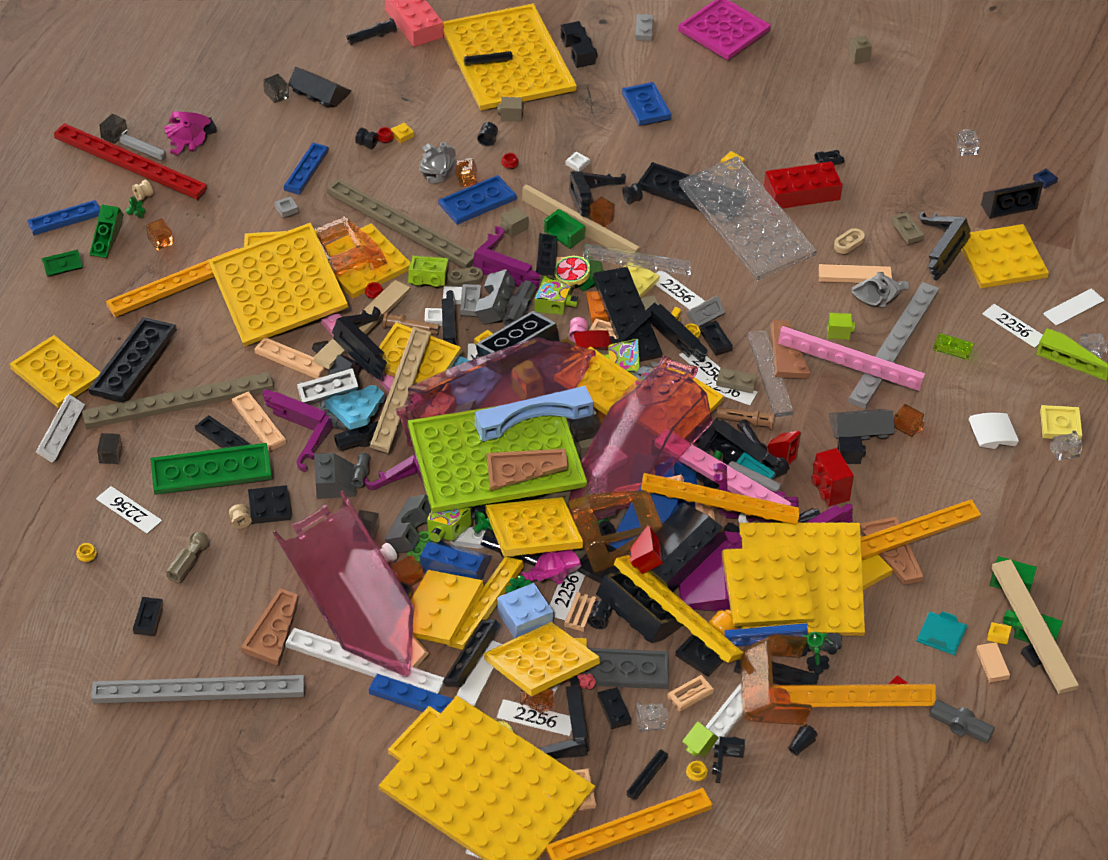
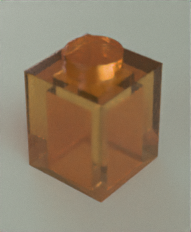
(602, 211)
(159, 234)
(908, 420)
(408, 571)

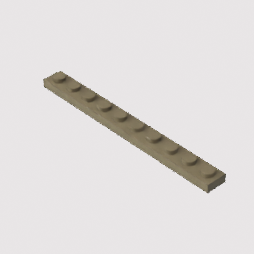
(401, 223)
(176, 400)

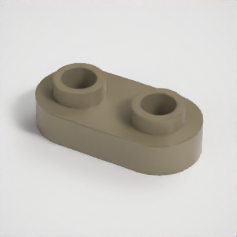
(465, 276)

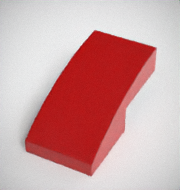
(593, 338)

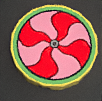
(572, 270)

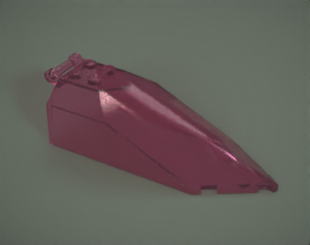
(498, 379)
(645, 432)
(353, 587)

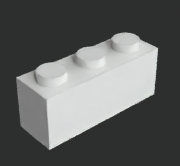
(327, 386)

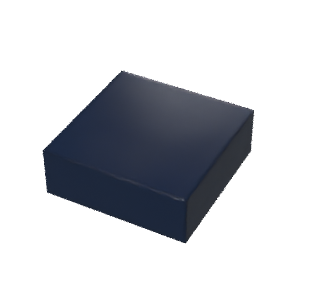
(1046, 177)

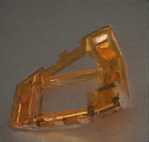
(352, 257)
(589, 530)

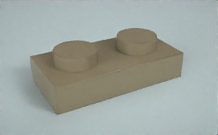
(907, 228)
(736, 380)

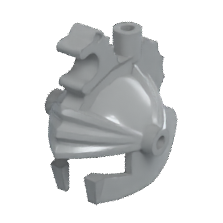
(438, 162)
(878, 289)

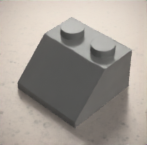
(333, 476)

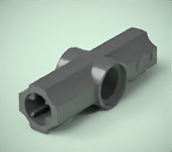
(520, 302)
(962, 721)

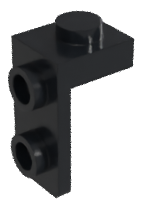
(727, 747)

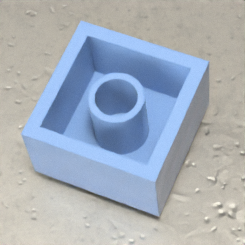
(524, 610)

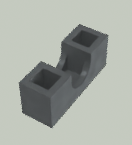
(493, 306)
(403, 533)

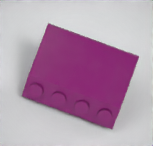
(707, 583)

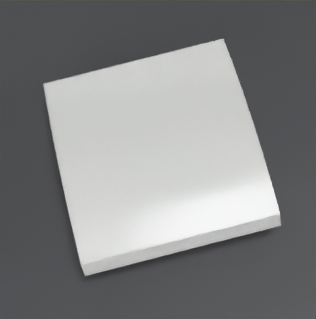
(993, 430)

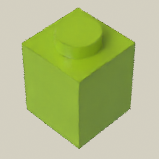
(840, 326)
(700, 740)

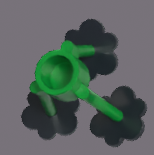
(816, 641)

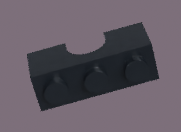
(582, 50)

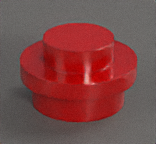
(385, 134)
(509, 160)
(373, 290)

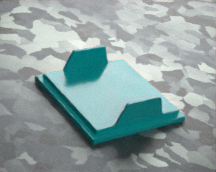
(942, 632)

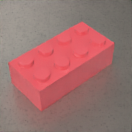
(415, 20)

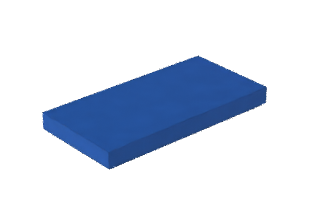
(477, 199)
(664, 507)

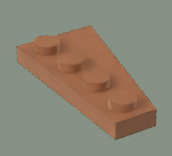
(787, 361)
(521, 466)
(899, 559)
(271, 630)

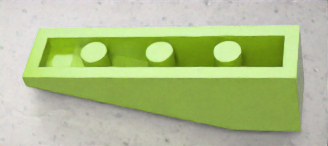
(1067, 352)

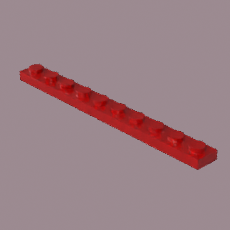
(130, 161)

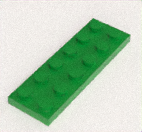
(210, 468)

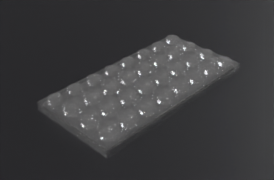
(747, 218)

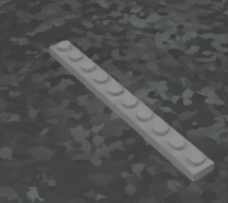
(895, 342)
(197, 689)

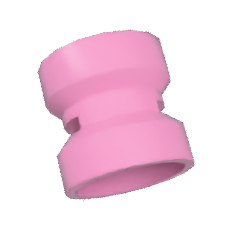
(576, 325)

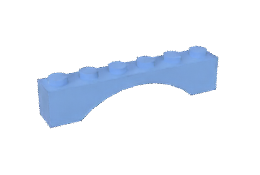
(570, 403)

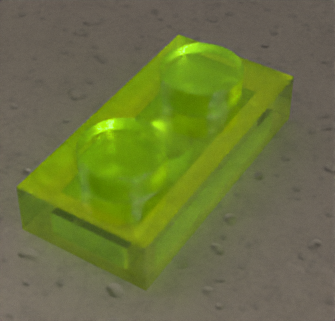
(953, 346)

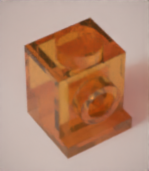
(466, 172)
(540, 702)

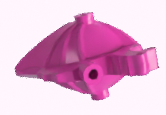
(186, 131)
(554, 566)

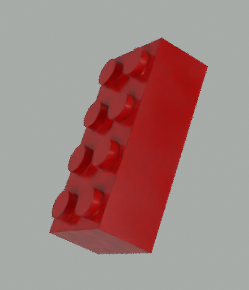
(803, 185)

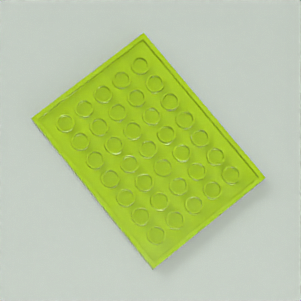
(456, 466)

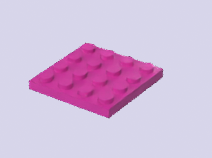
(724, 28)

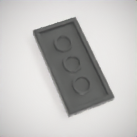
(631, 668)

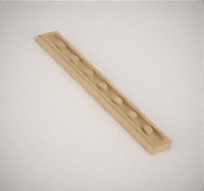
(592, 229)
(384, 302)
(398, 393)
(1035, 627)

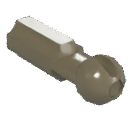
(186, 557)

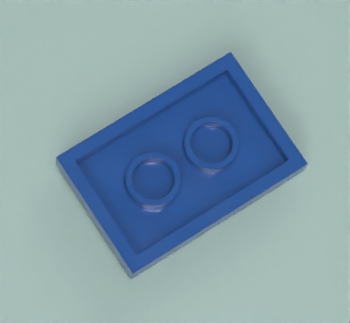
(646, 103)

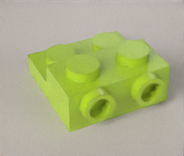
(427, 271)

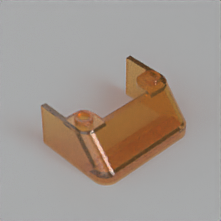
(759, 698)

